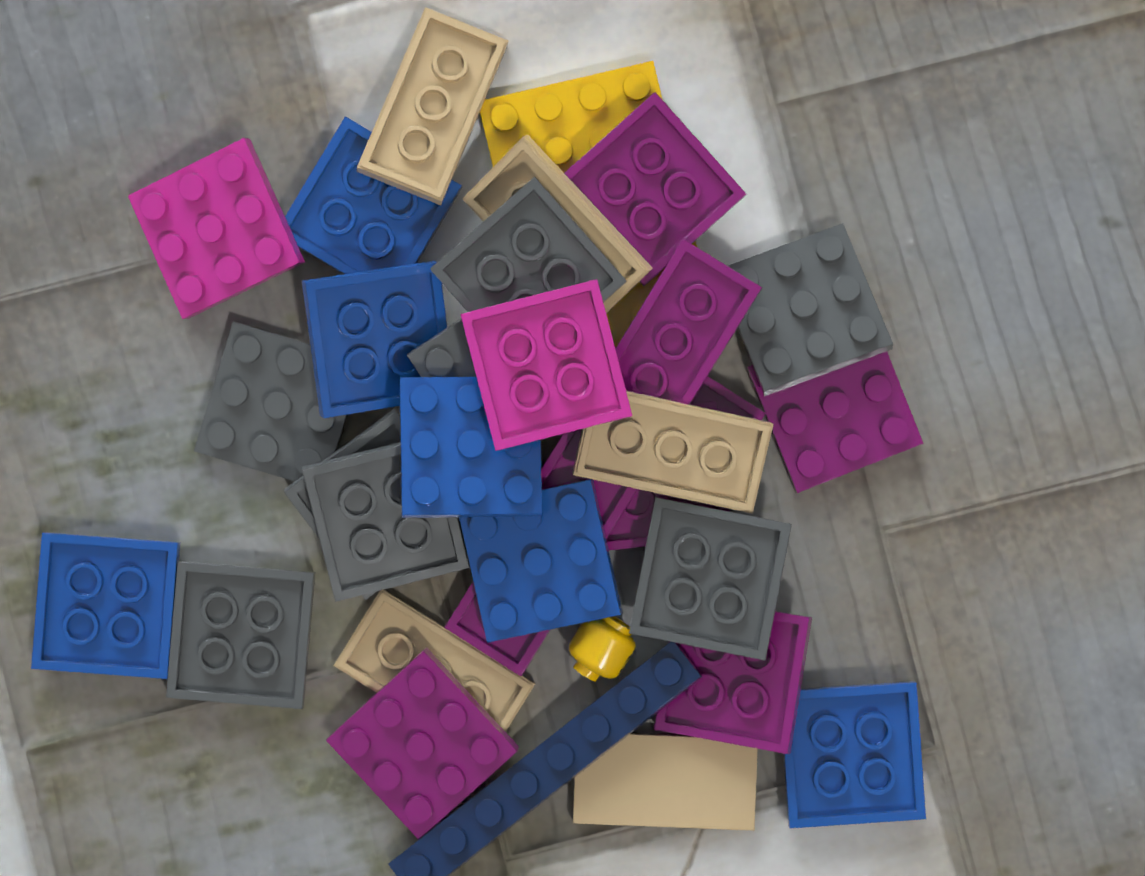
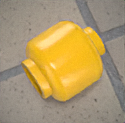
(602, 648)

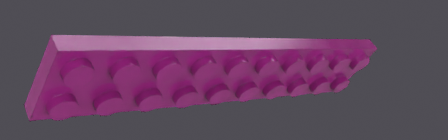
(661, 356)

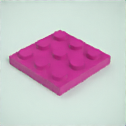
(216, 228)
(546, 365)

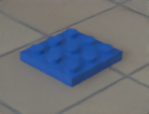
(358, 219)
(364, 330)
(452, 459)
(542, 568)
(105, 605)
(855, 756)

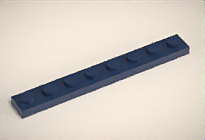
(550, 765)

